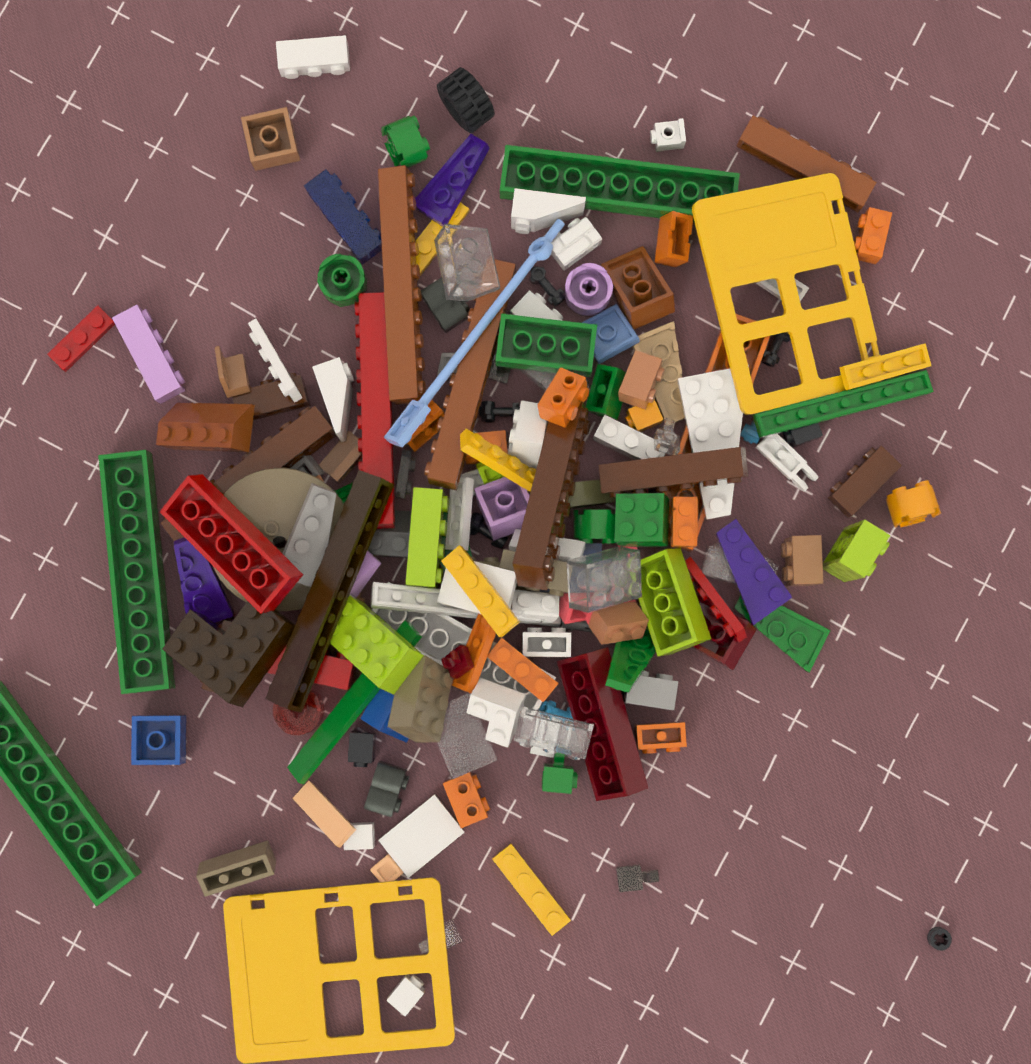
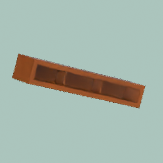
(803, 161)

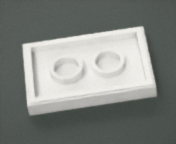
(502, 580)
(421, 835)

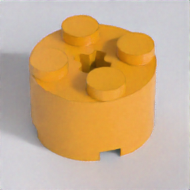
(912, 505)

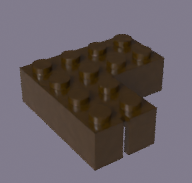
(231, 660)

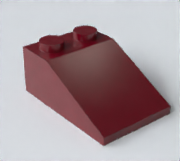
(720, 646)

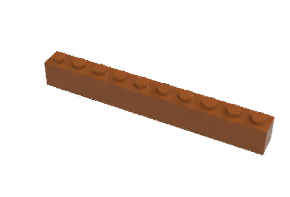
(400, 285)
(467, 389)

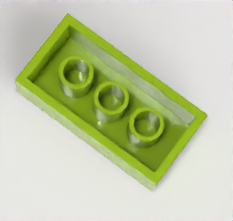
(425, 538)
(856, 551)
(671, 603)
(374, 646)

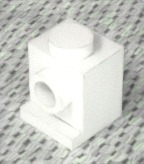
(663, 142)

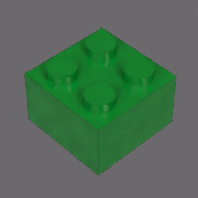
(642, 520)

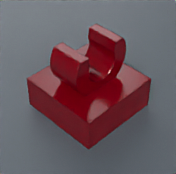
(458, 662)

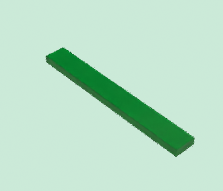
(842, 403)
(341, 718)

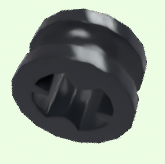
(939, 946)

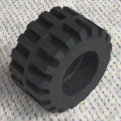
(465, 100)

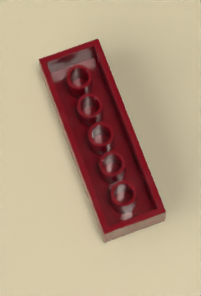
(612, 750)

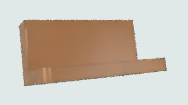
(232, 373)
(342, 458)

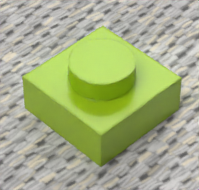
(487, 474)

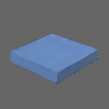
(613, 333)

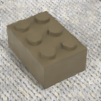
(422, 702)

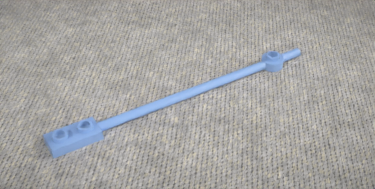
(416, 411)

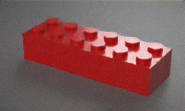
(231, 543)

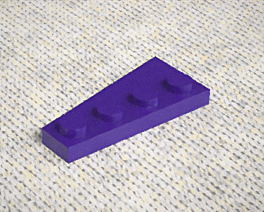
(200, 583)

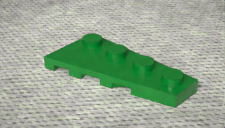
(791, 633)
(629, 662)

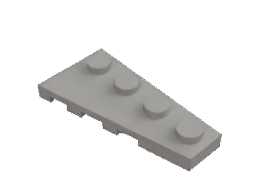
(311, 532)

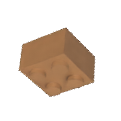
(270, 138)
(802, 560)

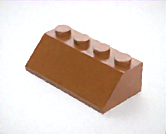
(207, 427)

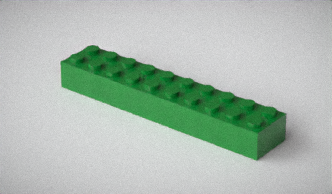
(612, 183)
(136, 571)
(60, 806)

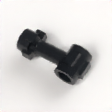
(538, 278)
(770, 357)
(489, 411)
(477, 525)

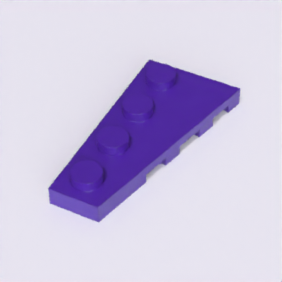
(450, 183)
(755, 579)

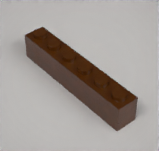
(674, 470)

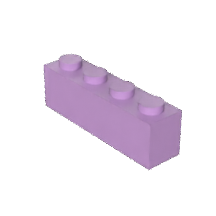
(149, 354)

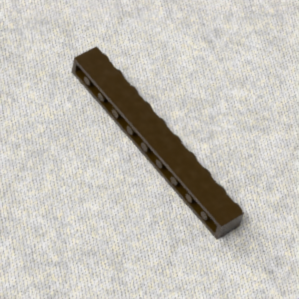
(329, 591)

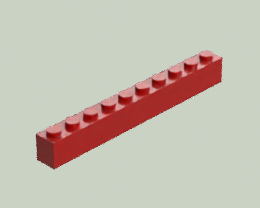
(374, 395)

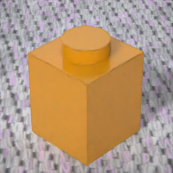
(644, 419)

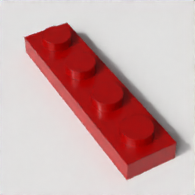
(718, 606)

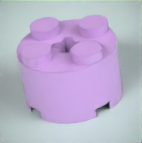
(601, 291)

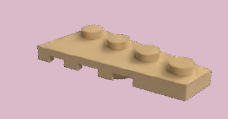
(663, 344)

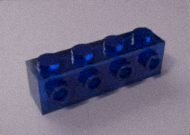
(343, 216)

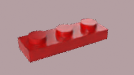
(81, 338)

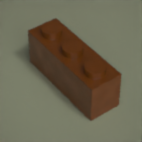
(270, 399)
(863, 480)

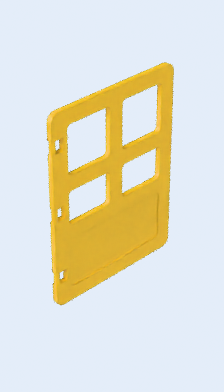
(774, 236)
(281, 978)

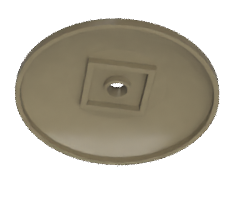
(272, 504)

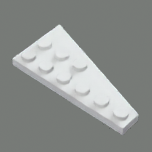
(712, 424)

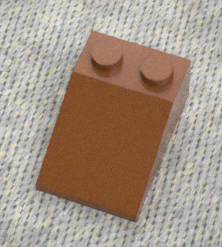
(639, 288)

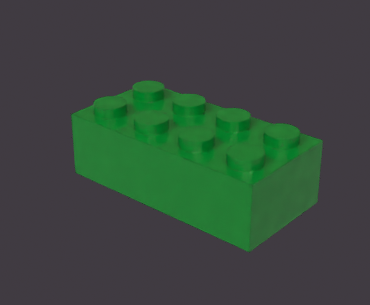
(545, 344)

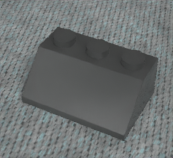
(393, 541)

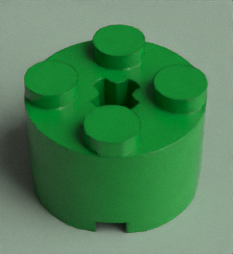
(405, 142)
(348, 268)
(594, 525)

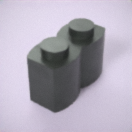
(447, 312)
(386, 788)

